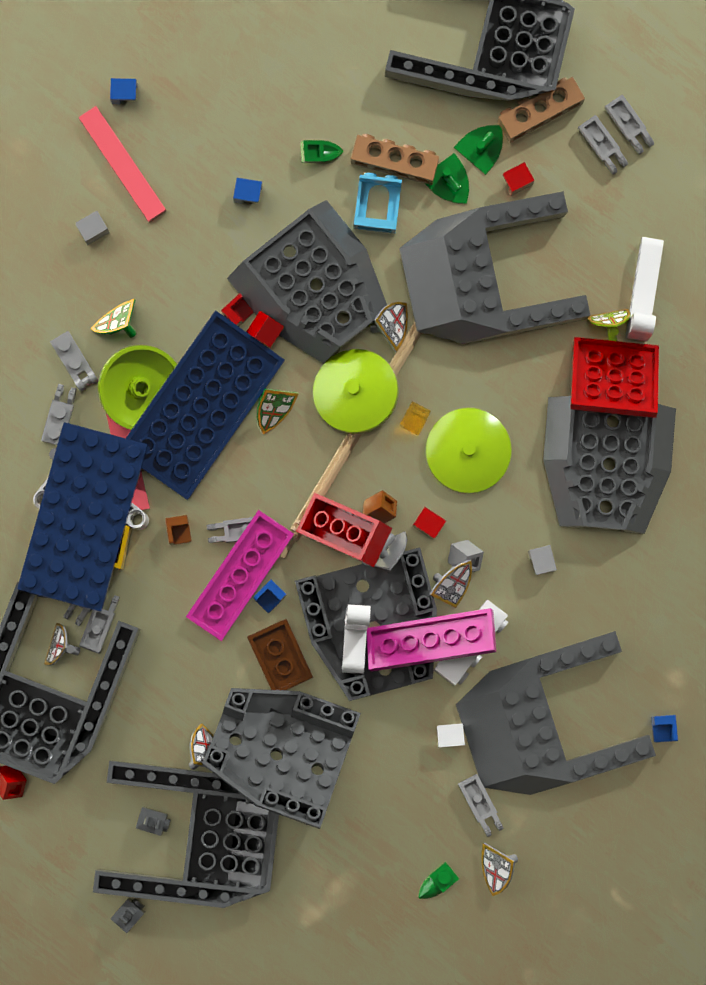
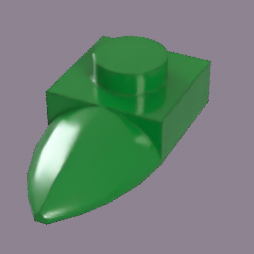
(319, 151)
(437, 882)

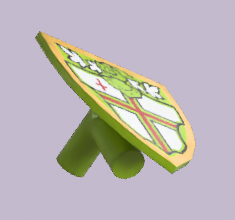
(611, 321)

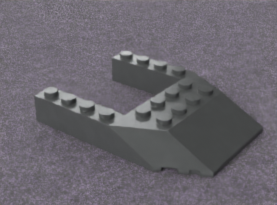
(515, 56)
(455, 279)
(43, 727)
(515, 732)
(226, 846)

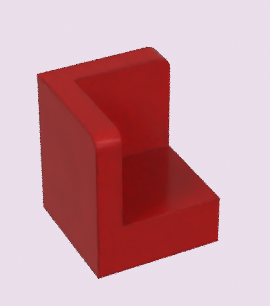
(518, 178)
(237, 310)
(265, 329)
(429, 522)
(11, 783)

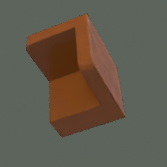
(380, 507)
(178, 530)

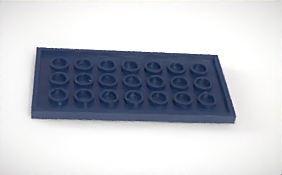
(203, 403)
(82, 517)

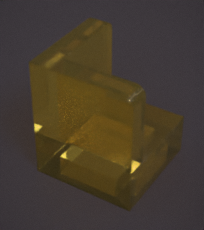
(415, 418)

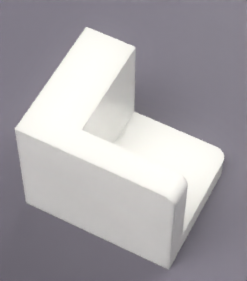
(450, 735)

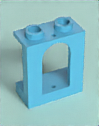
(393, 186)

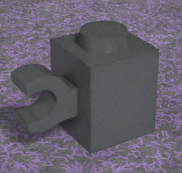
(153, 821)
(128, 914)

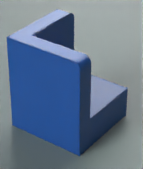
(122, 90)
(247, 190)
(269, 596)
(664, 728)

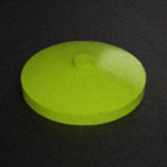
(132, 381)
(355, 391)
(468, 450)

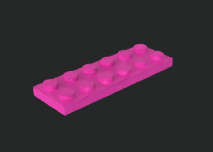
(240, 575)
(431, 640)

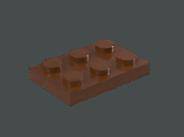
(280, 656)

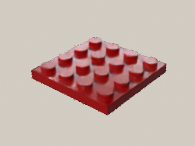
(615, 377)

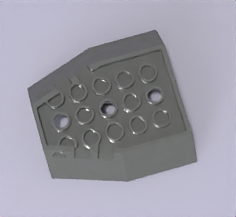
(282, 286)
(575, 470)
(393, 598)
(298, 727)

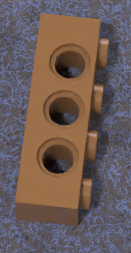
(514, 129)
(403, 168)

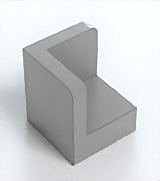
(92, 227)
(465, 551)
(542, 560)

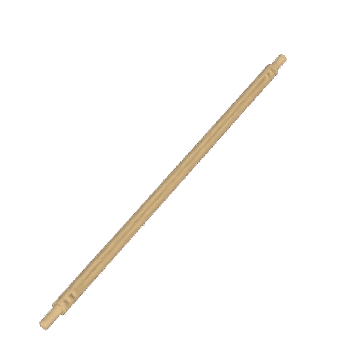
(350, 440)

